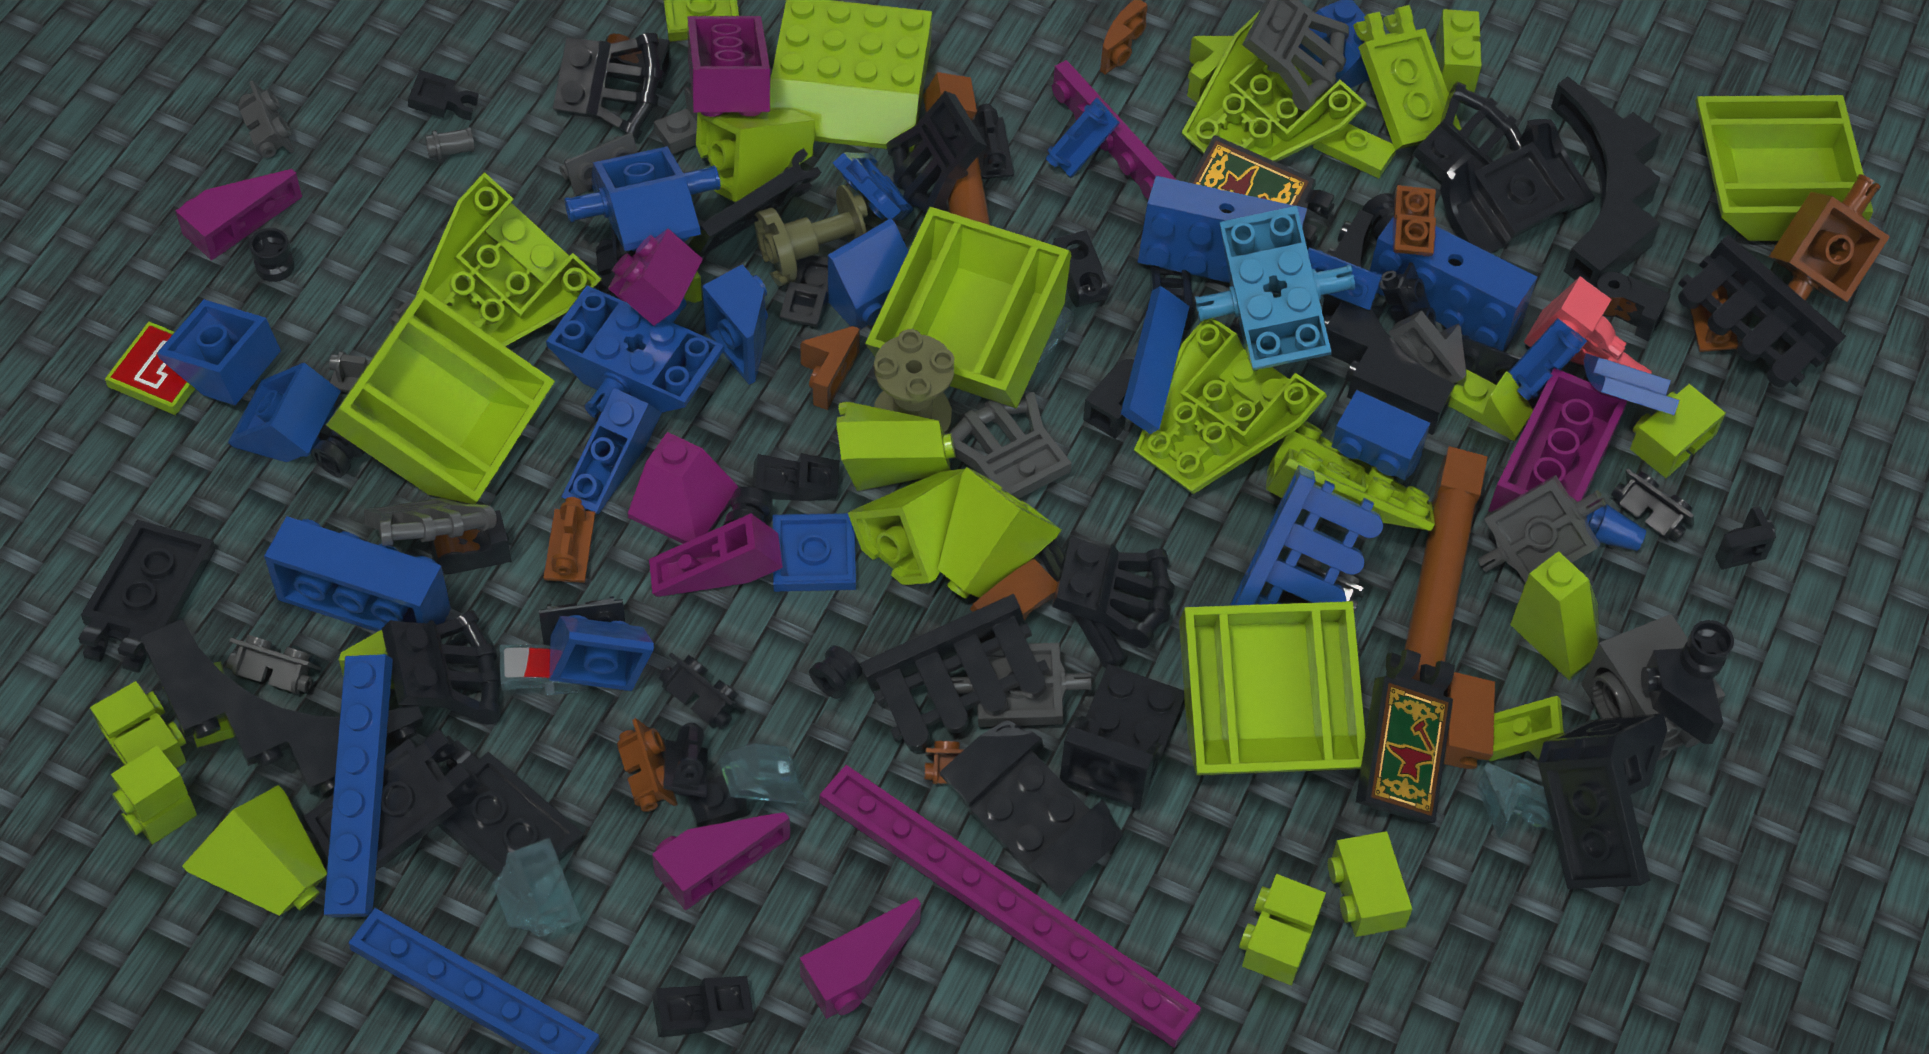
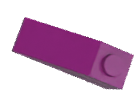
(233, 211)
(718, 558)
(714, 854)
(851, 965)

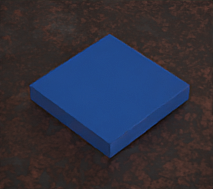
(815, 552)

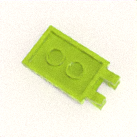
(1403, 76)

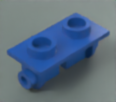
(1082, 138)
(1366, 282)
(1550, 351)

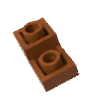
(1118, 40)
(1414, 220)
(1029, 584)

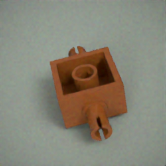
(1831, 243)

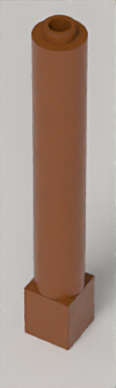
(968, 193)
(1444, 556)

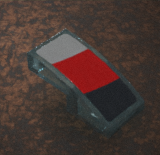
(529, 667)

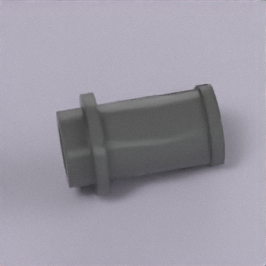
(449, 143)

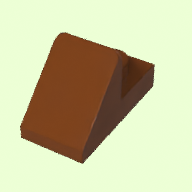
(831, 360)

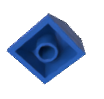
(1354, 68)
(864, 273)
(737, 318)
(220, 350)
(286, 414)
(1381, 436)
(598, 652)

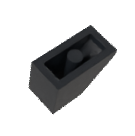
(1682, 697)

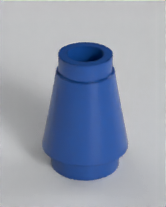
(1615, 529)

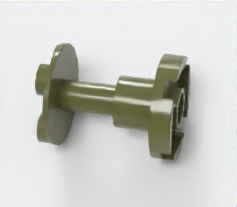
(800, 238)
(914, 375)

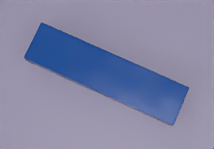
(1155, 360)

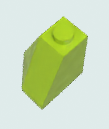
(752, 148)
(890, 446)
(909, 526)
(990, 535)
(1559, 615)
(261, 855)

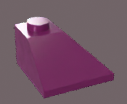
(681, 491)

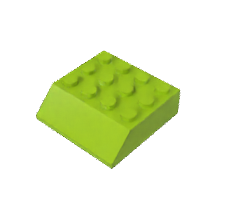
(852, 69)
(1773, 154)
(982, 297)
(441, 402)
(1272, 688)

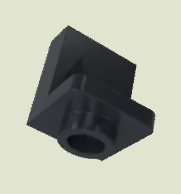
(1747, 543)
(717, 806)

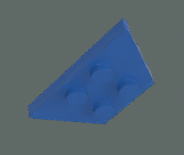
(880, 190)

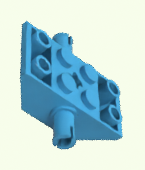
(1266, 256)

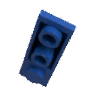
(612, 449)

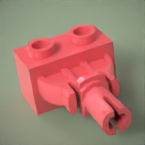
(1582, 309)

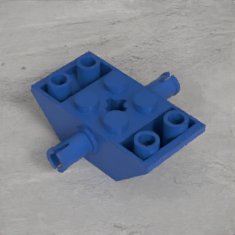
(644, 196)
(619, 349)

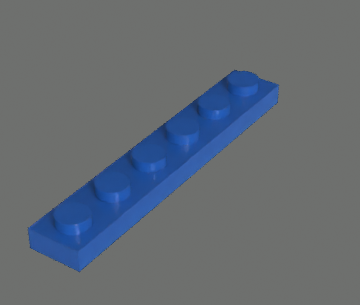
(358, 786)
(469, 988)

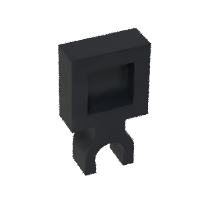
(438, 94)

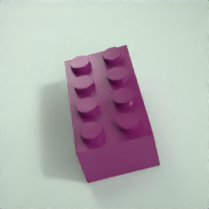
(728, 65)
(1562, 439)

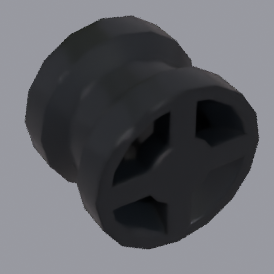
(835, 671)

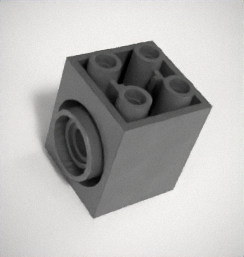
(1615, 676)

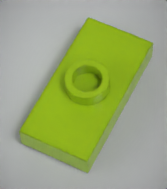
(1358, 149)

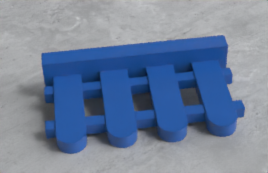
(1306, 540)

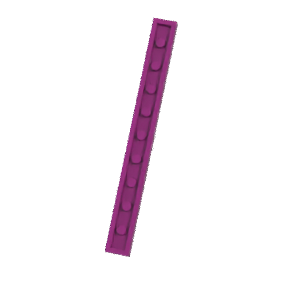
(1011, 906)

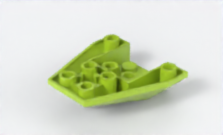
(1257, 107)
(502, 267)
(1222, 409)
(1350, 476)

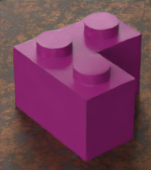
(655, 276)

